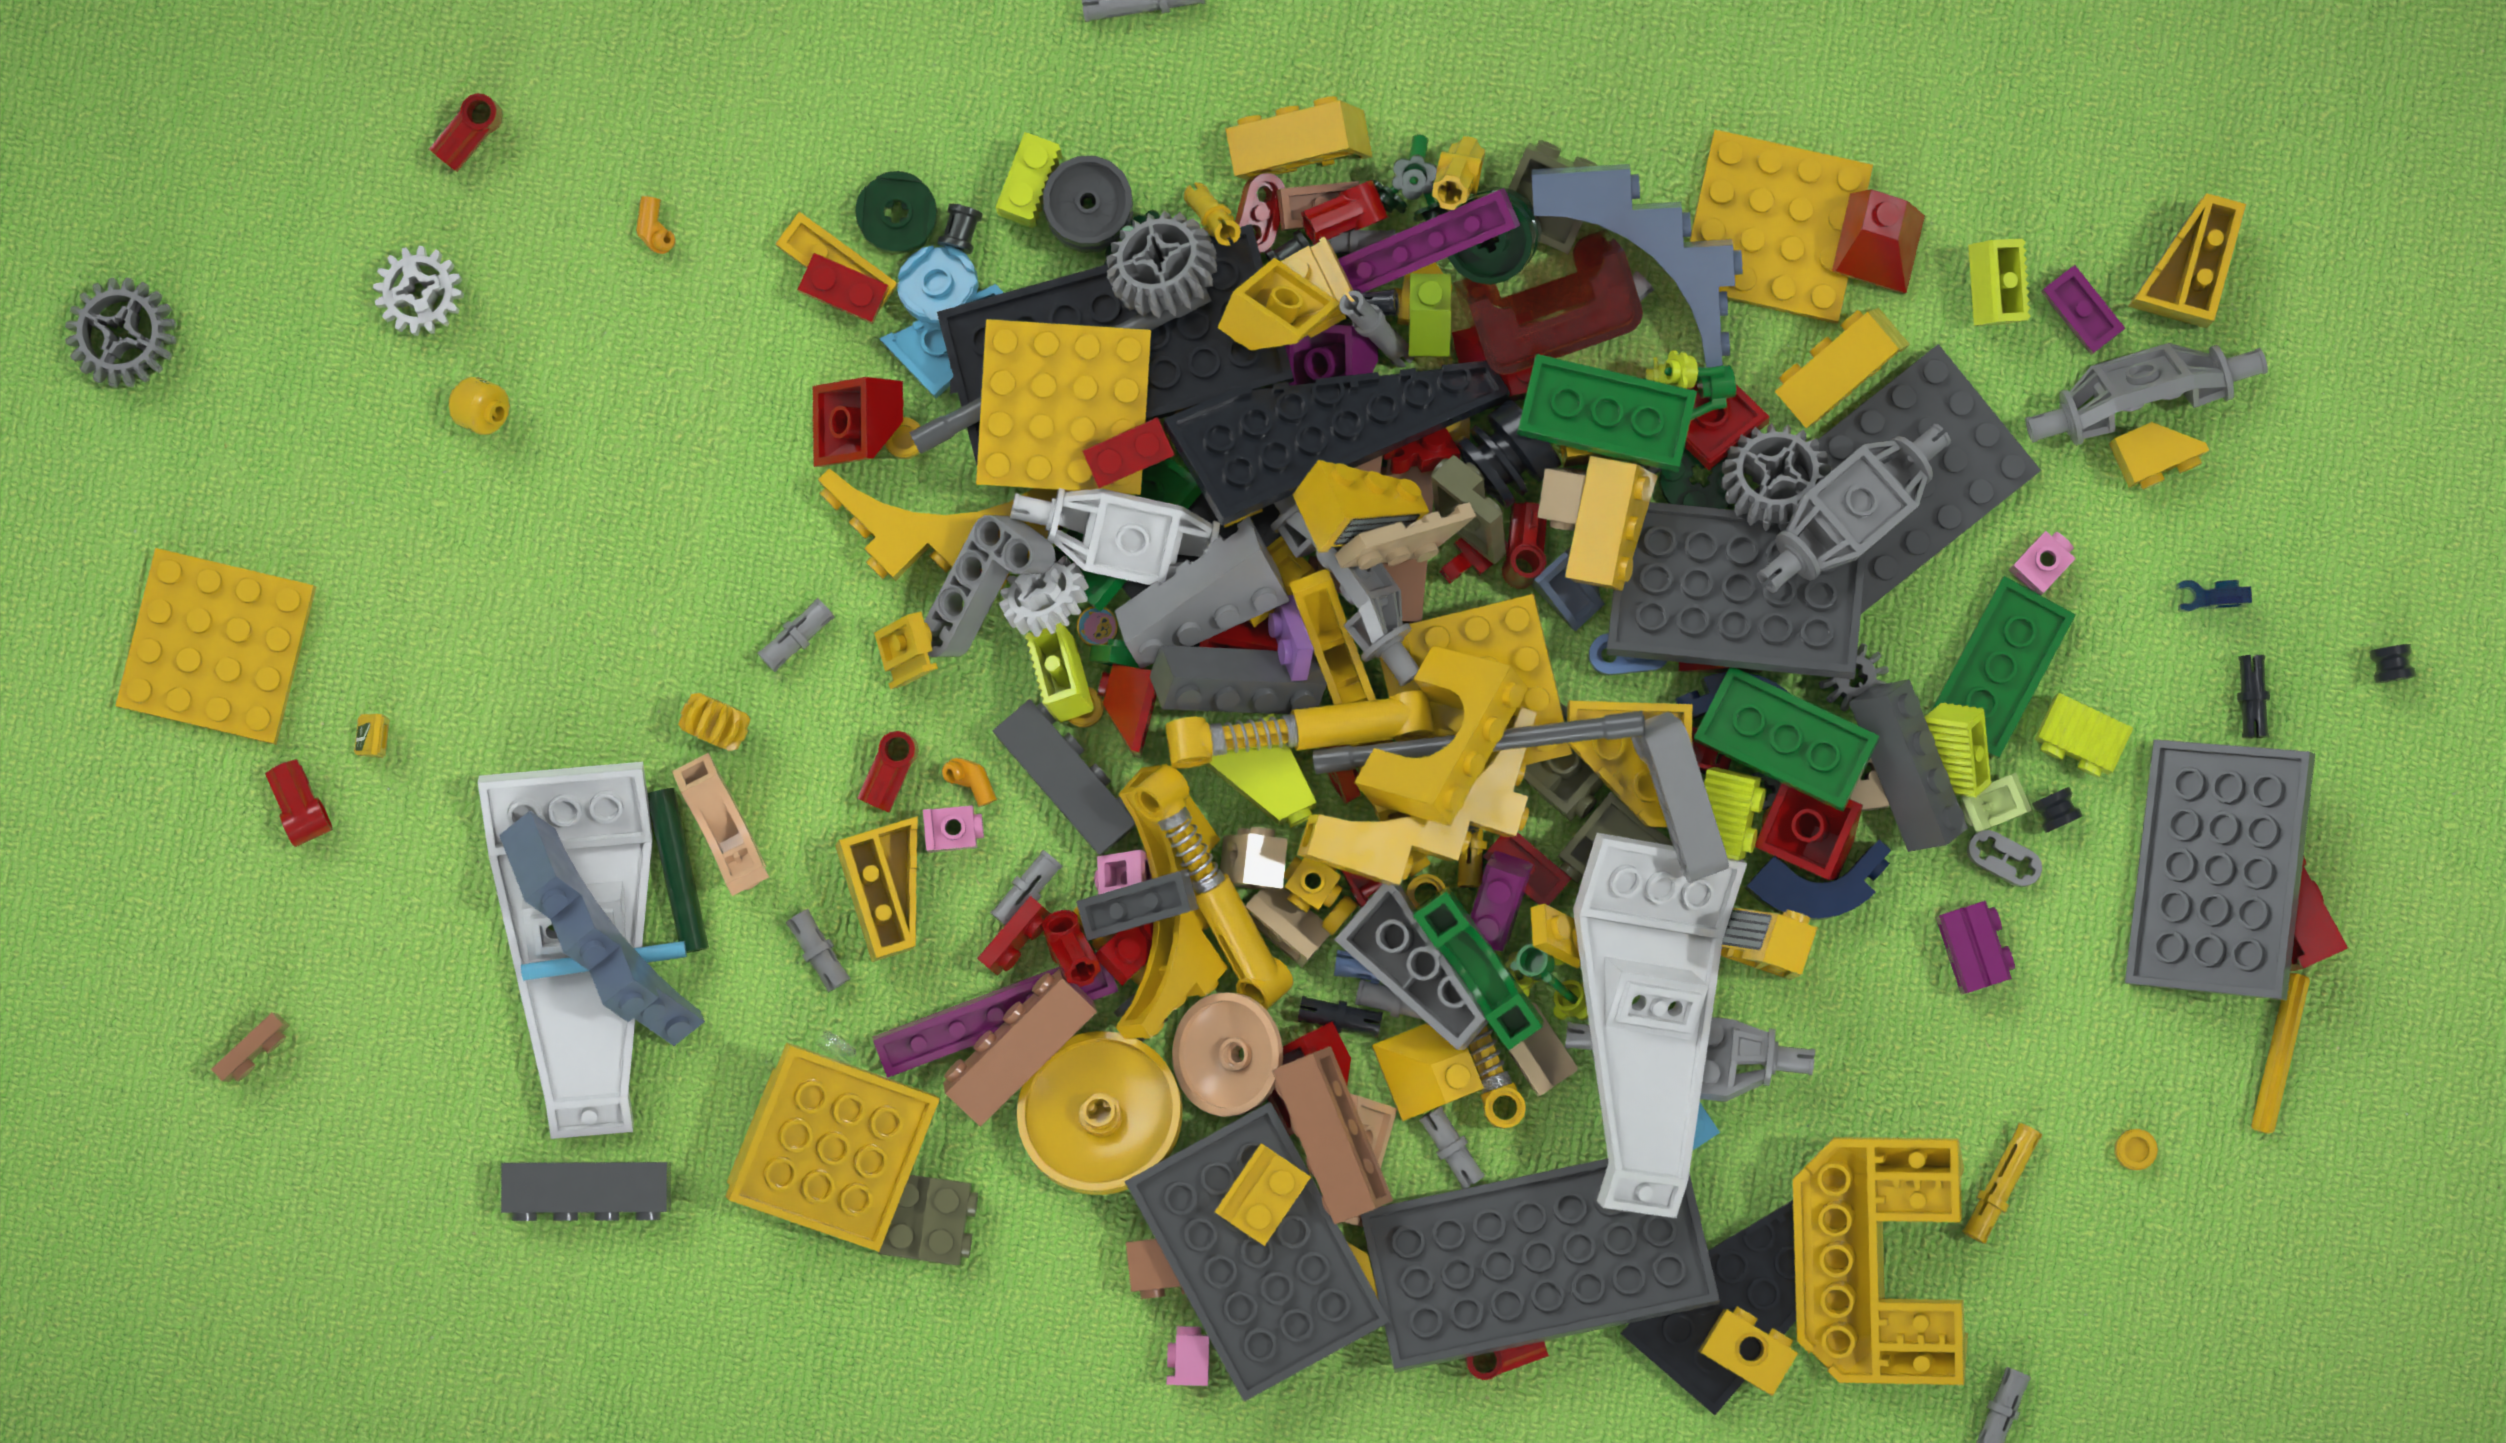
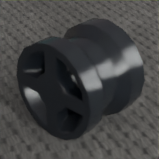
(2392, 663)
(2057, 809)

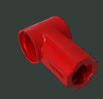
(463, 135)
(1351, 210)
(1525, 542)
(886, 774)
(302, 813)
(1070, 947)
(1510, 1359)

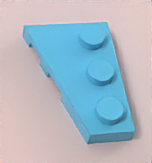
(924, 350)

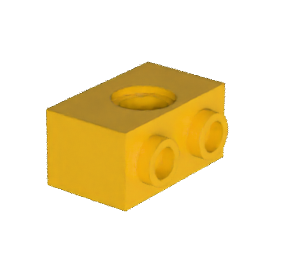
(1764, 1371)

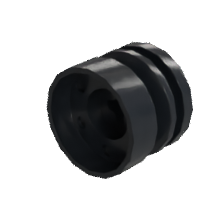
(1506, 454)

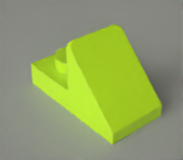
(1430, 315)

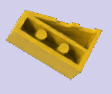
(1609, 522)

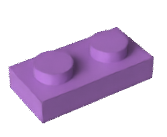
(1292, 639)

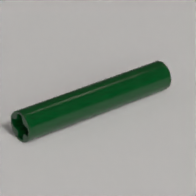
(677, 869)

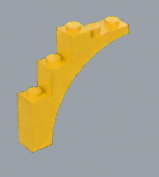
(906, 535)
(1335, 650)
(1383, 847)
(1180, 955)

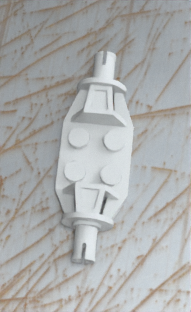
(1120, 532)

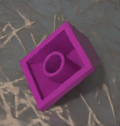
(1332, 354)

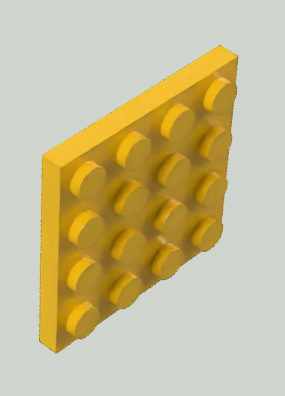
(1784, 216)
(1053, 396)
(1497, 632)
(215, 646)
(832, 1147)

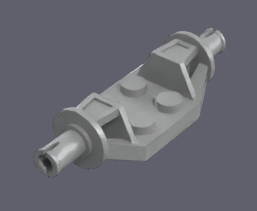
(2141, 379)
(1854, 507)
(1378, 622)
(1728, 1046)

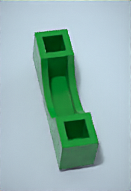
(1479, 967)

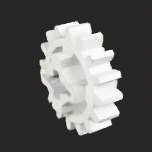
(434, 284)
(1045, 598)

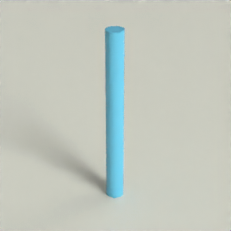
(569, 966)

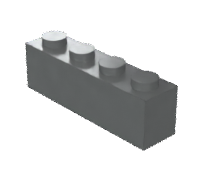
(1232, 681)
(1909, 766)
(1065, 777)
(586, 1187)

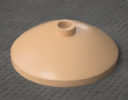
(1208, 1054)

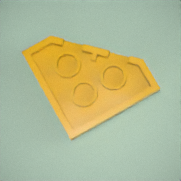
(1617, 760)

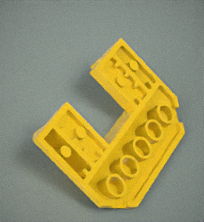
(1841, 1260)

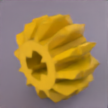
(714, 721)

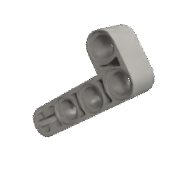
(956, 627)
(1682, 796)

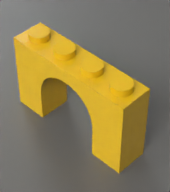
(1439, 783)

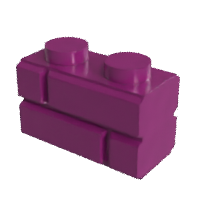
(1500, 897)
(1975, 947)

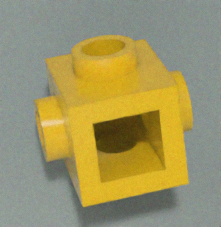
(1308, 898)

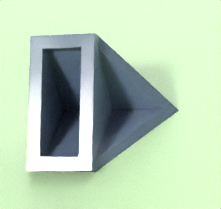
(1570, 599)

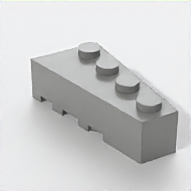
(1204, 597)
(1405, 960)

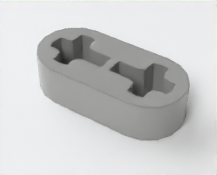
(2000, 867)

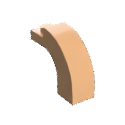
(721, 824)

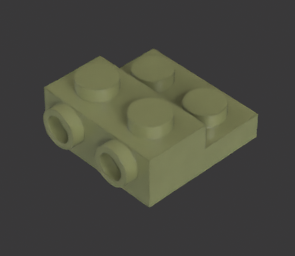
(1556, 231)
(1463, 483)
(1565, 783)
(1609, 818)
(932, 1221)

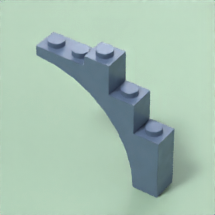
(1698, 267)
(588, 935)

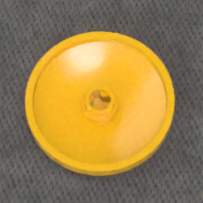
(1099, 1113)

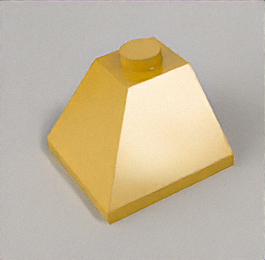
(1275, 308)
(1425, 1070)

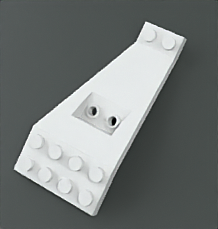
(608, 835)
(1662, 940)

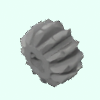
(1866, 671)

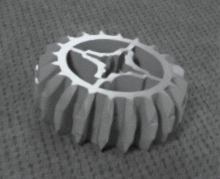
(1185, 269)
(113, 349)
(1765, 460)

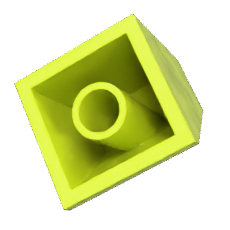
(1268, 780)

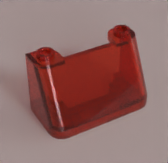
(1557, 315)

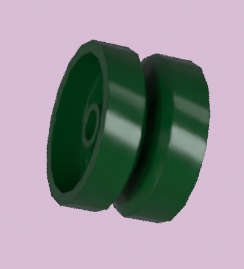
(1502, 258)

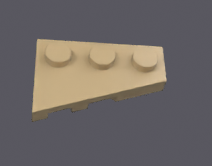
(1400, 543)

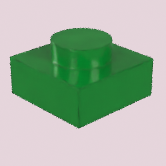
(1113, 653)

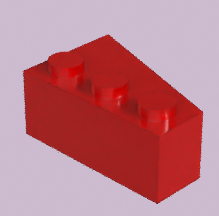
(2315, 930)

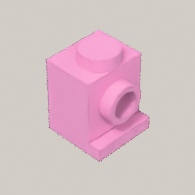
(2033, 572)
(935, 829)
(1121, 870)
(1189, 1357)

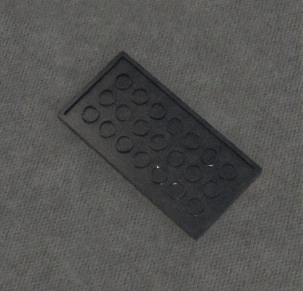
(1187, 354)

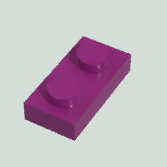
(2083, 309)

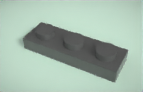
(1137, 905)

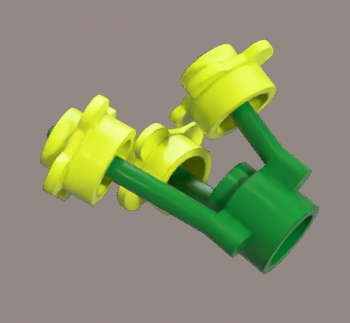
(1682, 371)
(1533, 966)

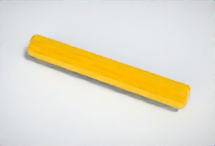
(2280, 1055)

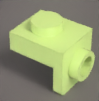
(1996, 804)

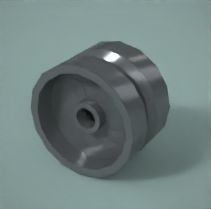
(1090, 228)

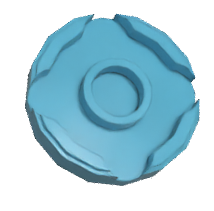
(936, 281)

